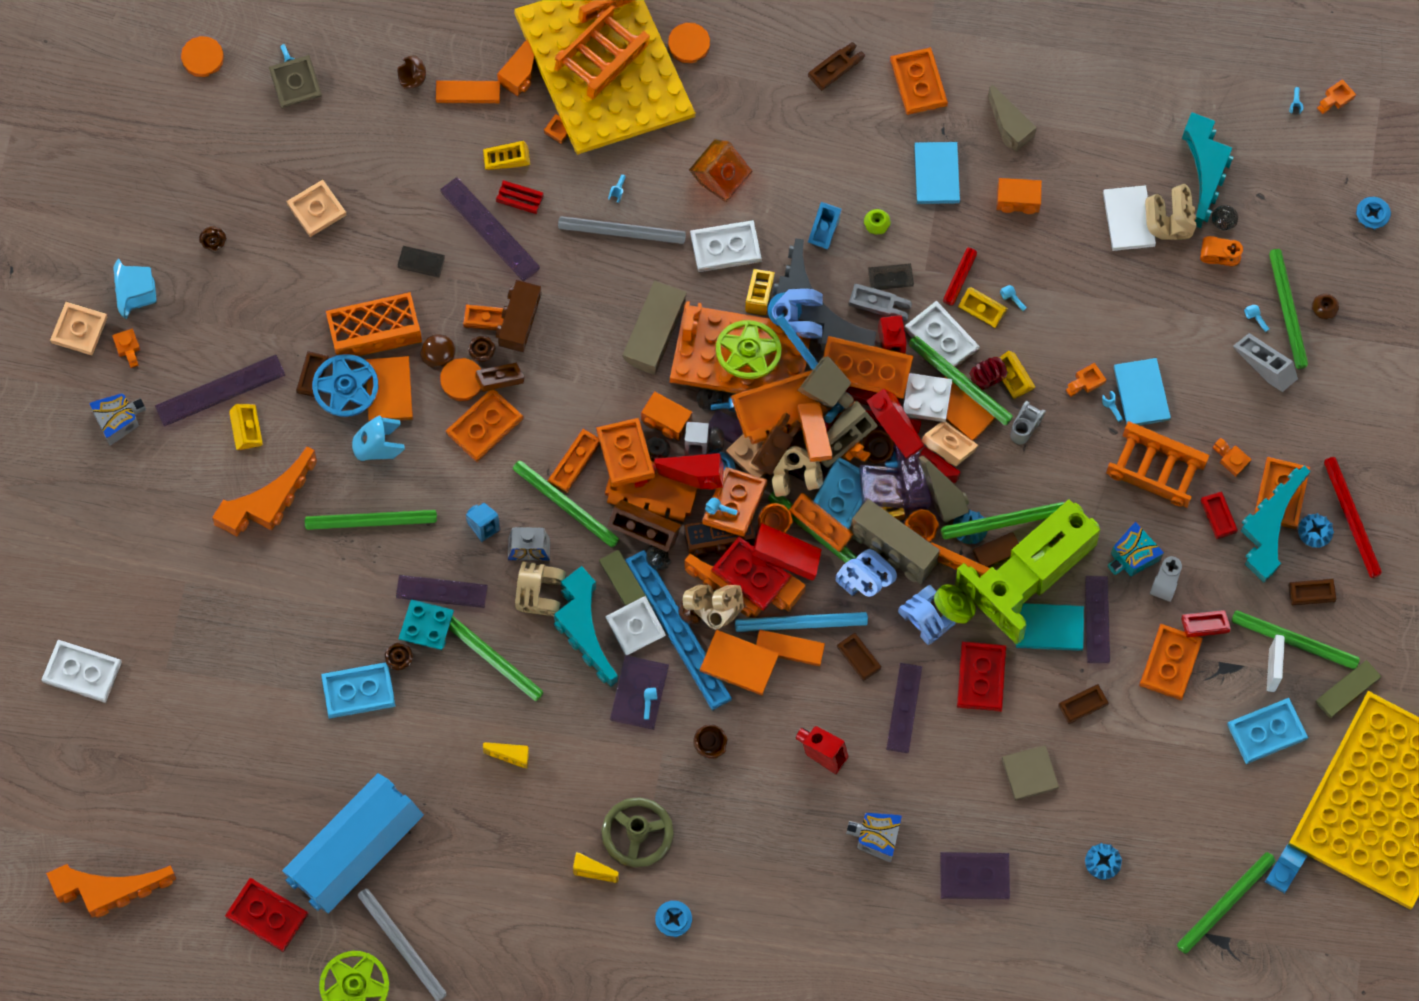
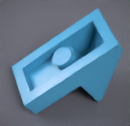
(825, 225)
(1286, 868)

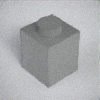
(696, 438)

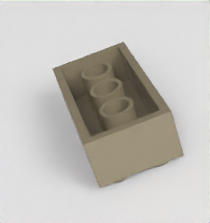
(894, 542)

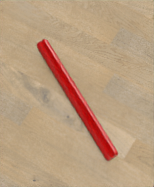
(1352, 517)

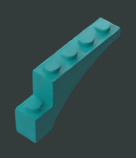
(1210, 162)
(1265, 526)
(577, 623)

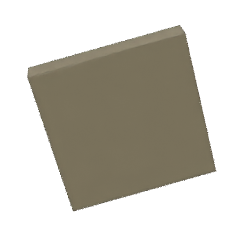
(295, 81)
(1030, 772)

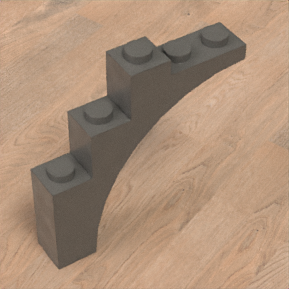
(831, 324)

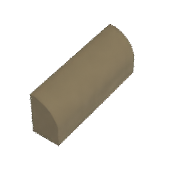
(654, 327)

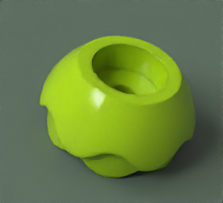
(877, 227)

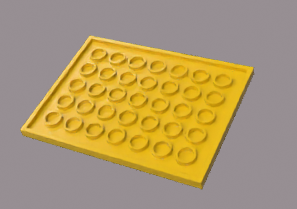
(634, 103)
(1369, 804)

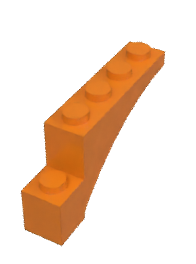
(268, 503)
(784, 600)
(104, 892)

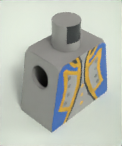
(116, 416)
(528, 544)
(876, 834)

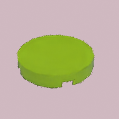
(954, 603)

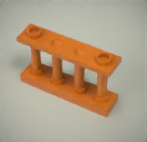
(609, 70)
(1174, 450)

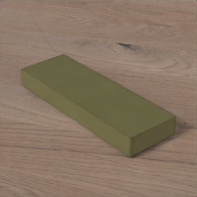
(622, 578)
(1348, 689)

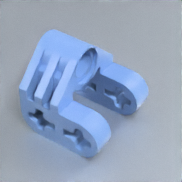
(806, 297)
(857, 574)
(925, 616)

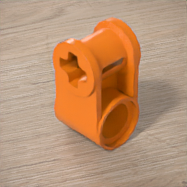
(1219, 250)

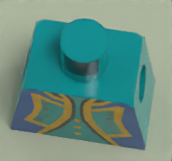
(1134, 552)

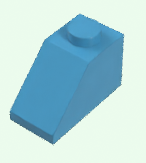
(483, 521)

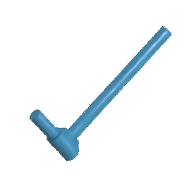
(837, 408)

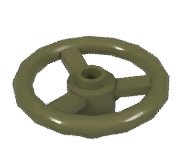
(636, 838)

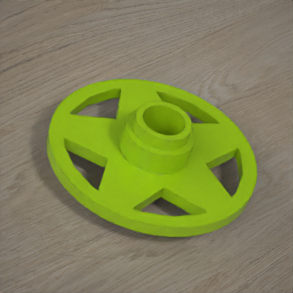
(748, 349)
(354, 982)

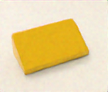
(982, 307)
(1017, 379)
(245, 426)

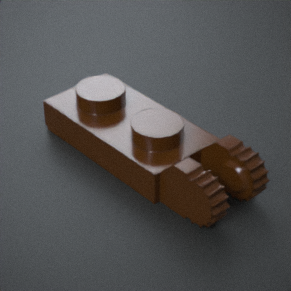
(835, 66)
(775, 445)

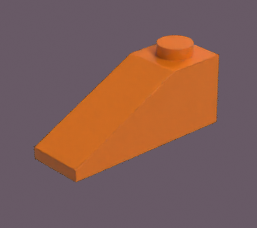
(518, 70)

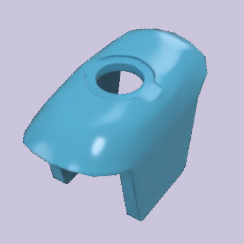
(133, 287)
(375, 445)

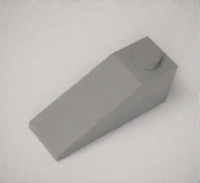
(1268, 362)

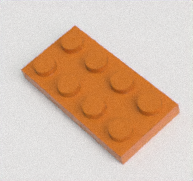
(870, 366)

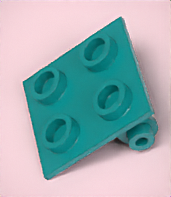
(426, 624)

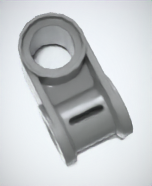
(1027, 420)
(1165, 581)

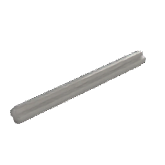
(623, 230)
(402, 945)

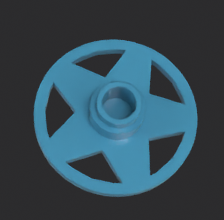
(345, 385)

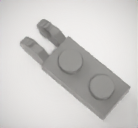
(878, 301)

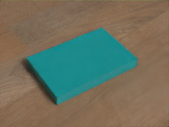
(1053, 627)

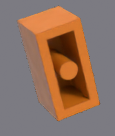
(1018, 195)
(666, 416)

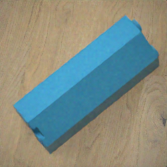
(352, 843)

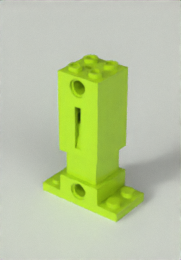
(1031, 568)

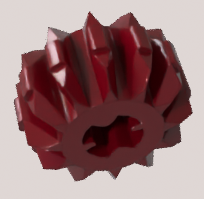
(988, 372)

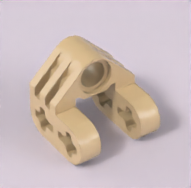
(1182, 221)
(781, 479)
(529, 588)
(708, 605)

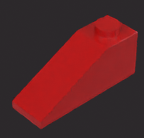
(895, 422)
(696, 470)

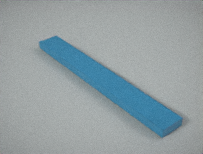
(677, 630)

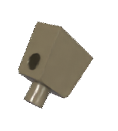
(827, 385)

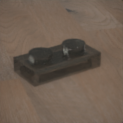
(421, 261)
(890, 276)

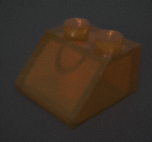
(721, 169)

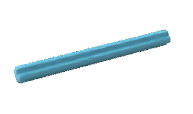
(801, 622)

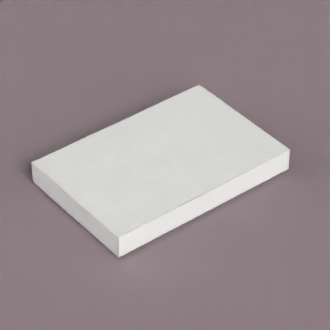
(1127, 218)
(725, 246)
(942, 334)
(81, 671)

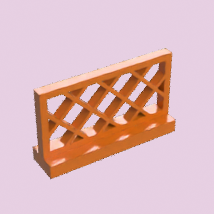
(377, 339)

